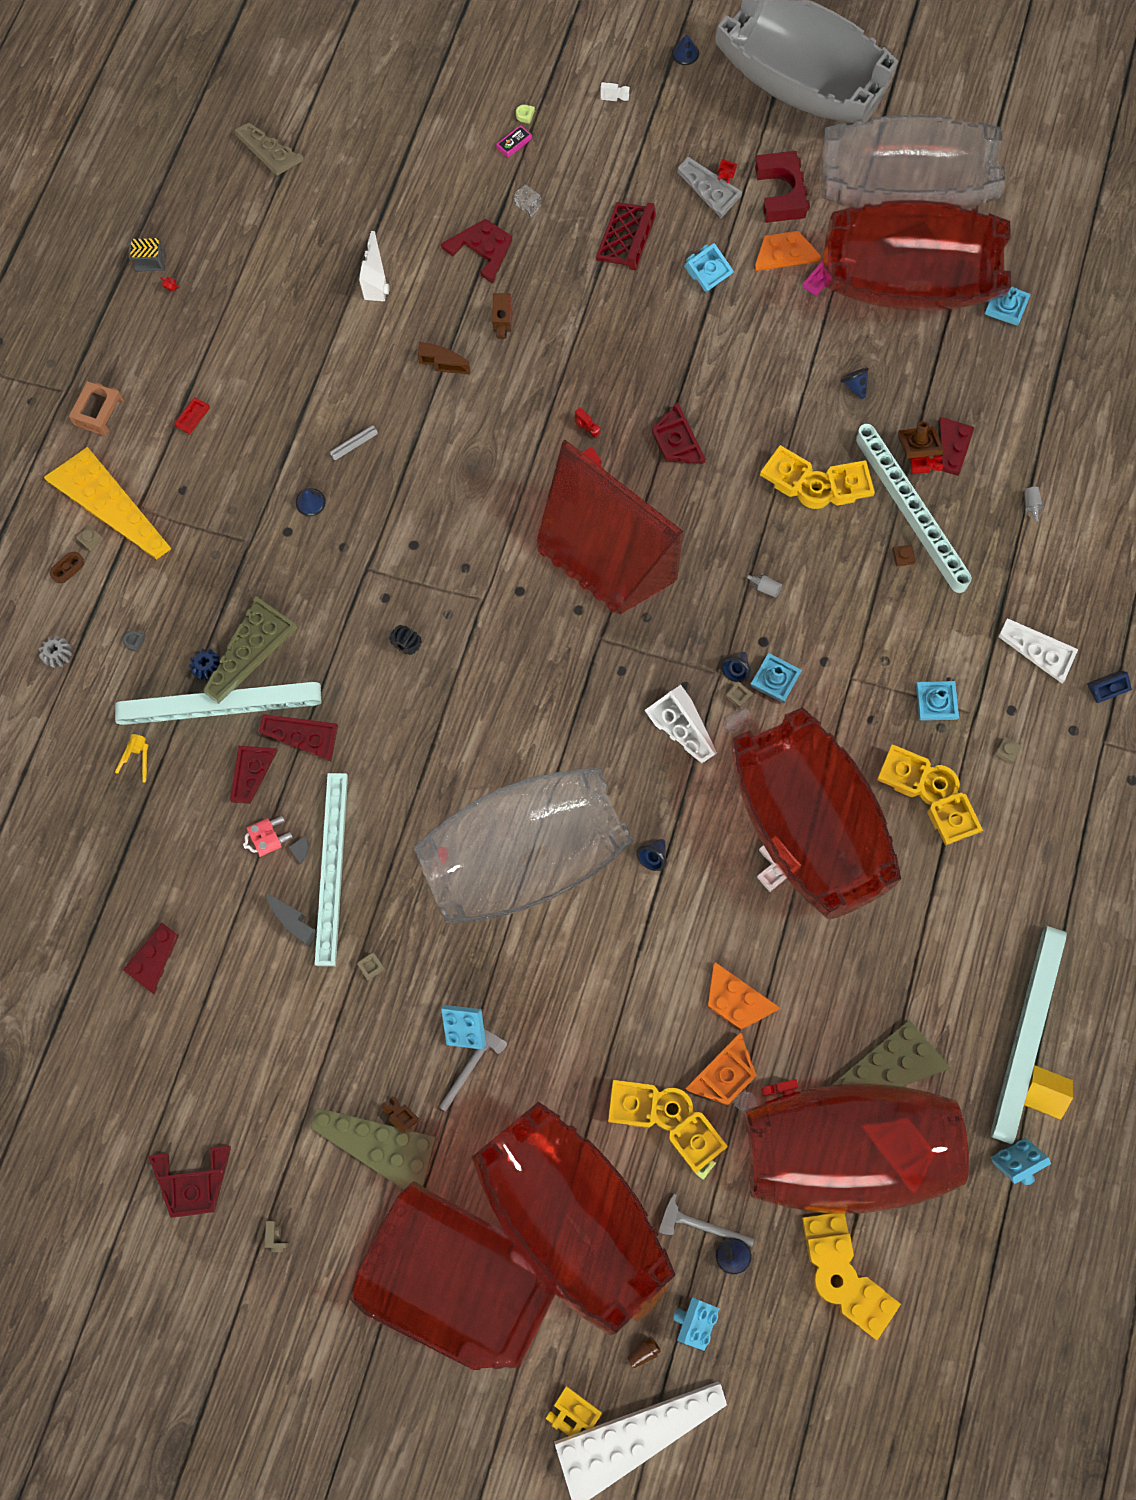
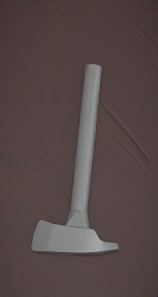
(492, 1041)
(674, 1216)

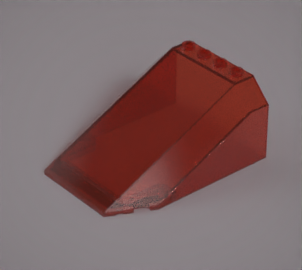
(451, 1283)

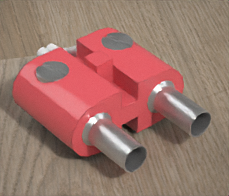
(264, 837)

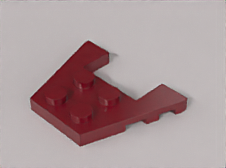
(485, 240)
(191, 1192)

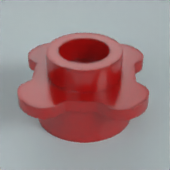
(169, 283)

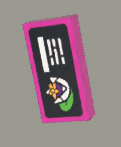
(514, 141)

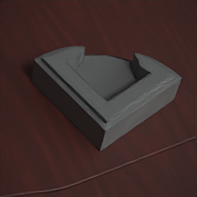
(300, 849)

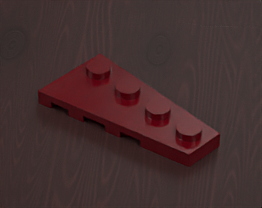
(307, 735)

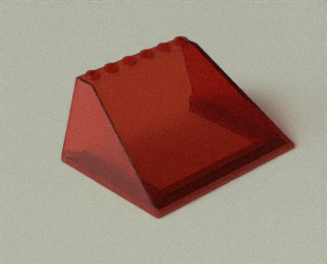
(606, 534)

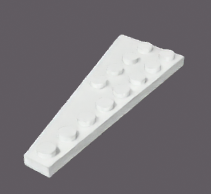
(613, 1449)

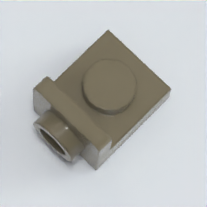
(273, 1233)

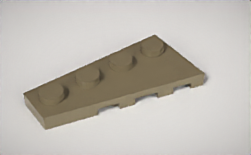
(268, 149)

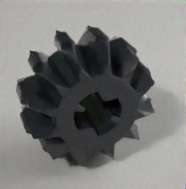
(405, 639)

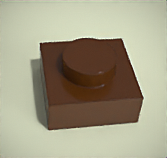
(903, 555)

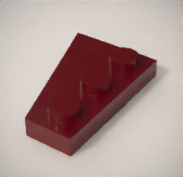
(955, 441)
(250, 771)
(150, 960)

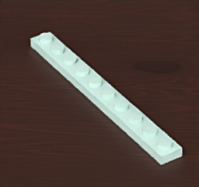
(331, 870)

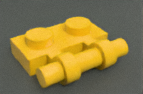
(577, 1409)

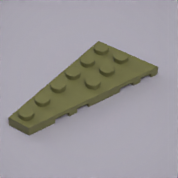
(251, 644)
(897, 1060)
(379, 1146)

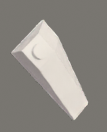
(372, 273)
(680, 719)

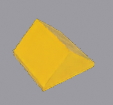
(1049, 1092)

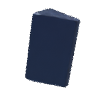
(1110, 686)

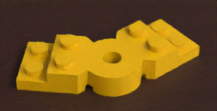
(839, 485)
(948, 809)
(688, 1130)
(858, 1297)

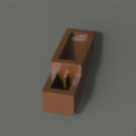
(442, 358)

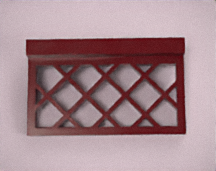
(639, 236)

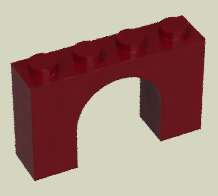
(785, 167)

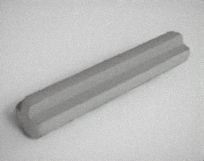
(353, 442)

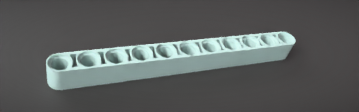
(913, 516)
(202, 705)
(1028, 1035)

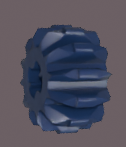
(204, 664)

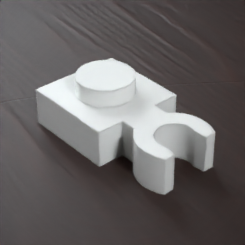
(611, 92)

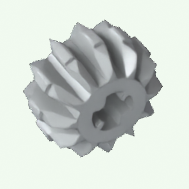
(55, 651)

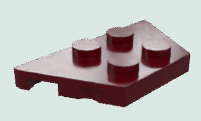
(677, 439)

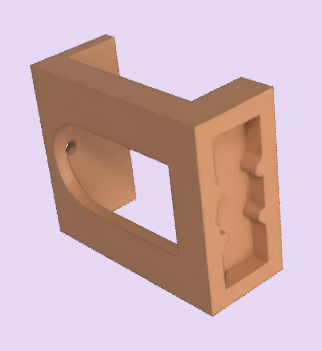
(99, 424)

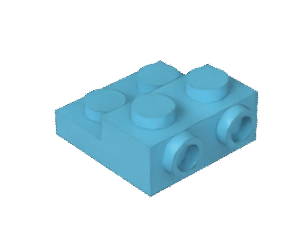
(708, 267)

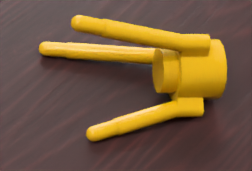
(135, 745)

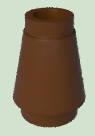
(644, 1352)

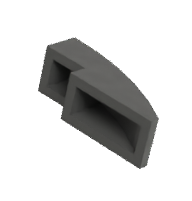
(292, 920)

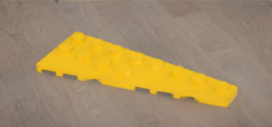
(94, 488)

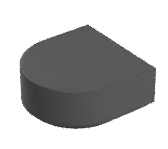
(133, 640)

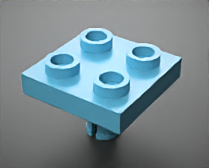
(1010, 307)
(776, 678)
(937, 700)
(463, 1027)
(1021, 1161)
(696, 1323)

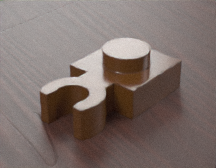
(400, 1117)

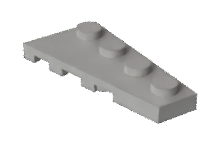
(714, 192)

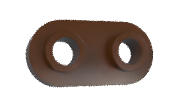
(66, 566)

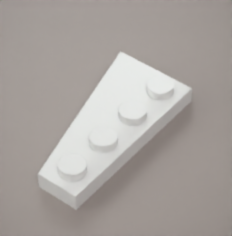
(1042, 650)

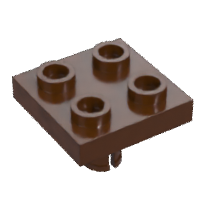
(920, 441)

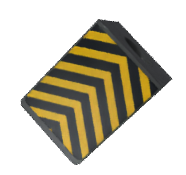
(148, 254)

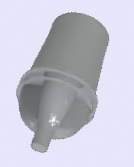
(1033, 503)
(762, 583)

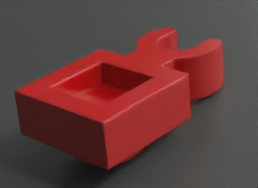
(726, 170)
(584, 421)
(925, 464)
(784, 1087)

